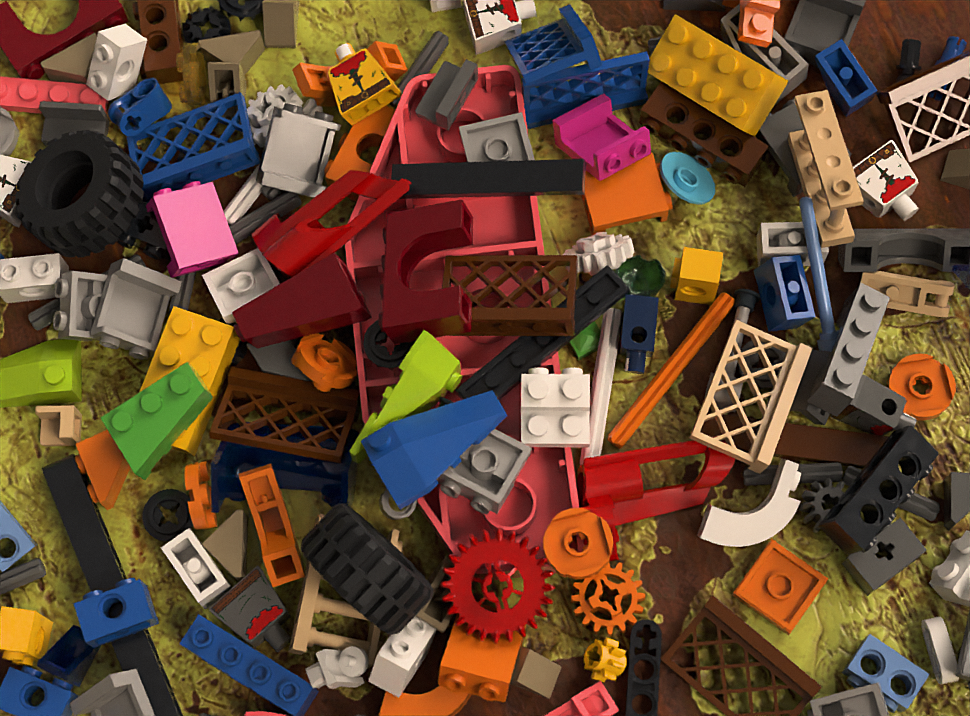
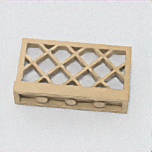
(773, 413)

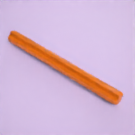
(671, 370)

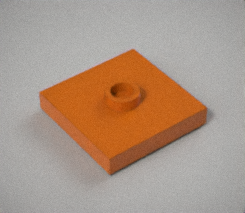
(780, 586)

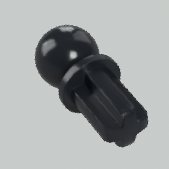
(909, 59)

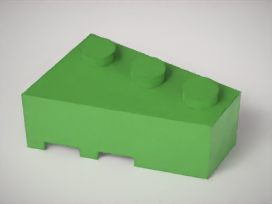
(156, 417)

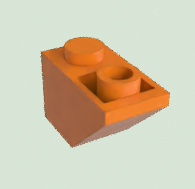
(105, 467)

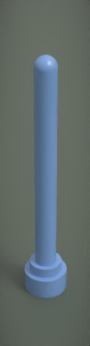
(828, 334)

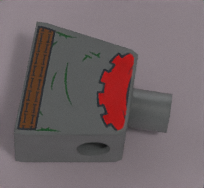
(875, 409)
(254, 611)

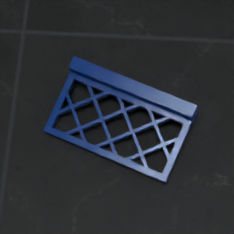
(554, 47)
(624, 90)
(205, 167)

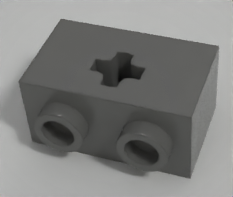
(902, 550)

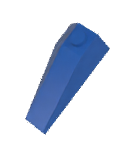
(422, 446)

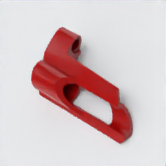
(305, 241)
(614, 485)

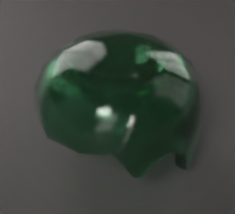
(642, 276)

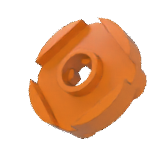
(325, 362)
(930, 372)
(200, 495)
(589, 527)

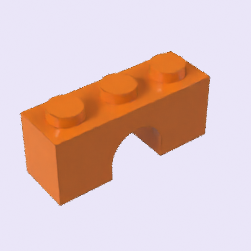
(362, 135)

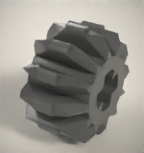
(816, 498)

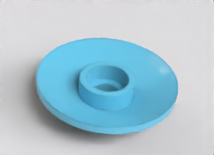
(687, 178)

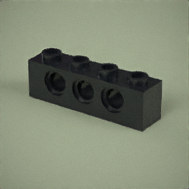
(844, 520)

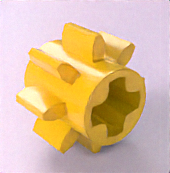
(605, 659)

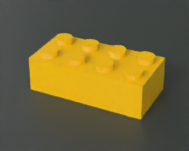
(715, 75)
(208, 349)

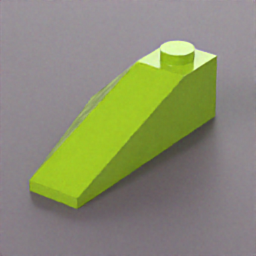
(42, 375)
(425, 377)

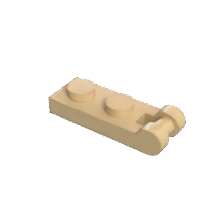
(910, 292)

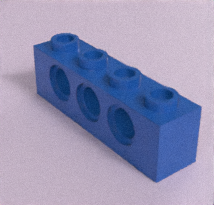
(249, 667)

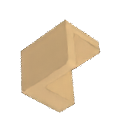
(59, 425)

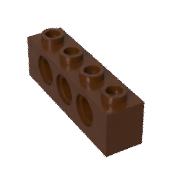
(167, 33)
(696, 119)

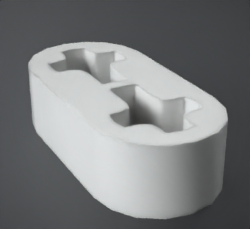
(940, 650)

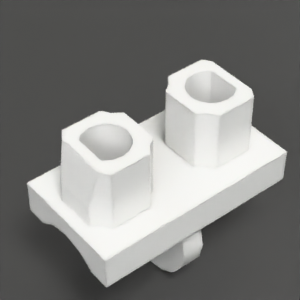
(338, 668)

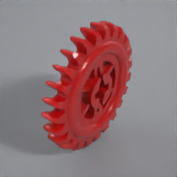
(504, 619)

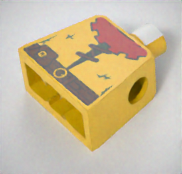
(360, 84)

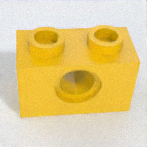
(696, 275)
(23, 635)

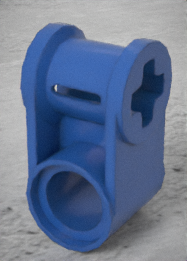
(142, 107)

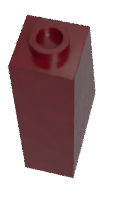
(303, 305)

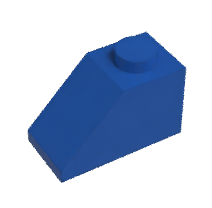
(845, 78)

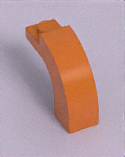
(755, 20)
(315, 82)
(273, 525)
(433, 703)

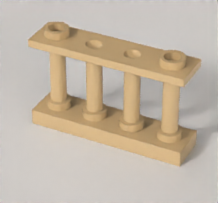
(825, 168)
(313, 602)

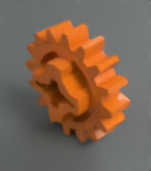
(621, 591)

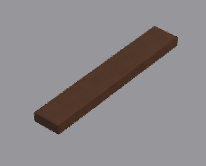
(808, 442)

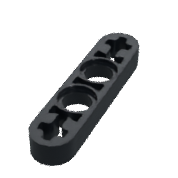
(637, 686)

